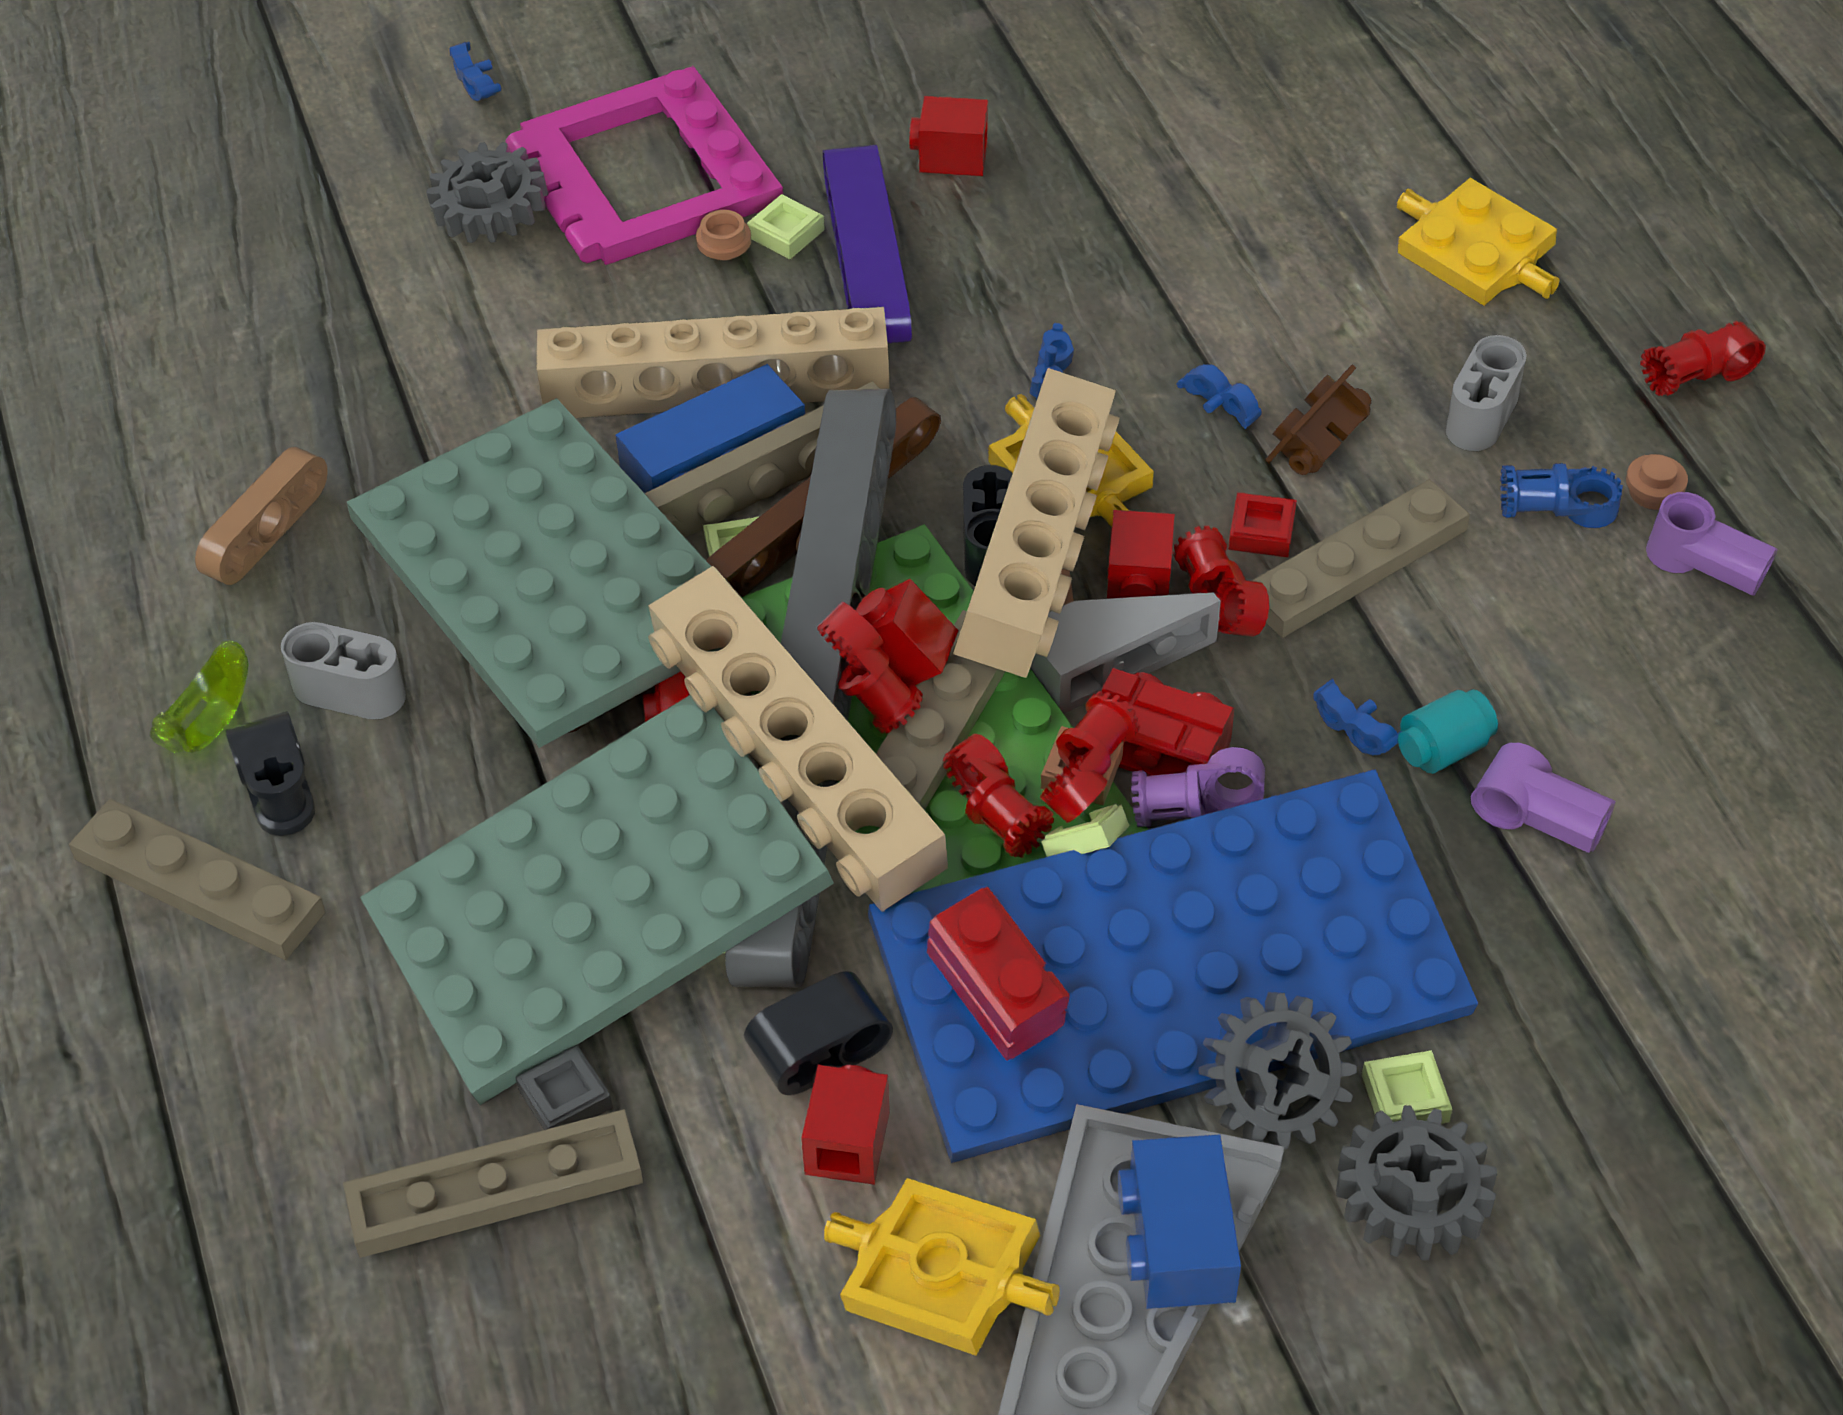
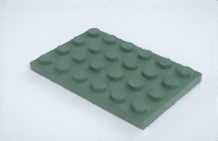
(535, 565)
(593, 895)

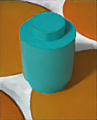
(1447, 730)

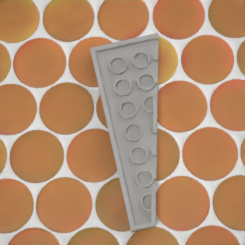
(1101, 1342)

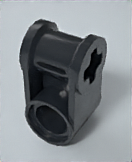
(273, 773)

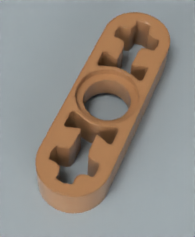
(261, 516)

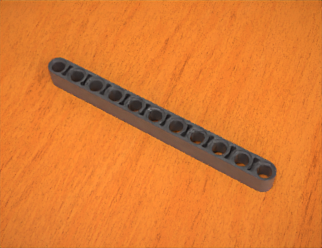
(830, 568)

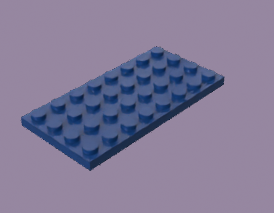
(1166, 936)

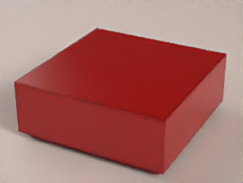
(1262, 524)

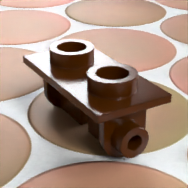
(1305, 436)

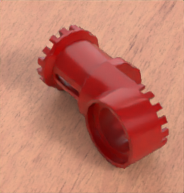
(1699, 355)
(1243, 602)
(868, 669)
(1087, 754)
(993, 796)

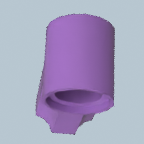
(1691, 538)
(1525, 791)

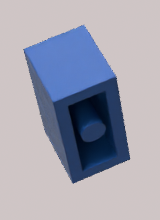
(1182, 1222)

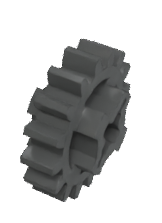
(487, 192)
(1266, 1094)
(1416, 1182)

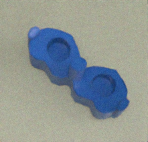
(475, 82)
(1054, 354)
(1215, 387)
(1359, 725)

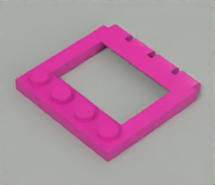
(703, 124)

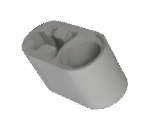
(1485, 392)
(343, 670)

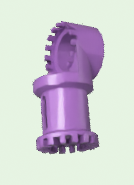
(1197, 789)

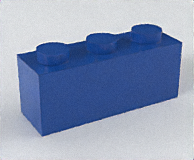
(706, 427)

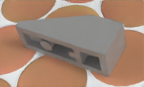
(1122, 635)

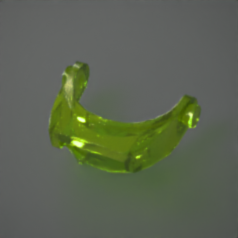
(217, 683)

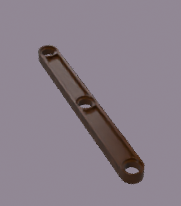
(774, 535)

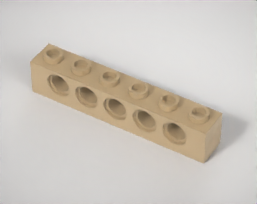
(670, 362)
(1036, 526)
(883, 863)

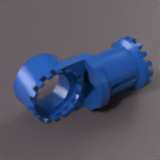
(1558, 492)

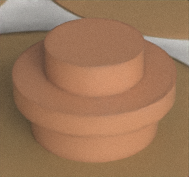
(723, 235)
(1654, 478)

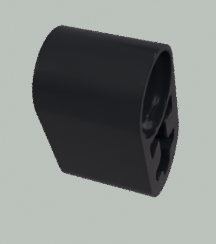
(982, 501)
(821, 1025)

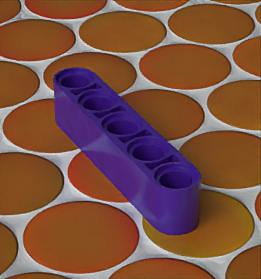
(866, 236)

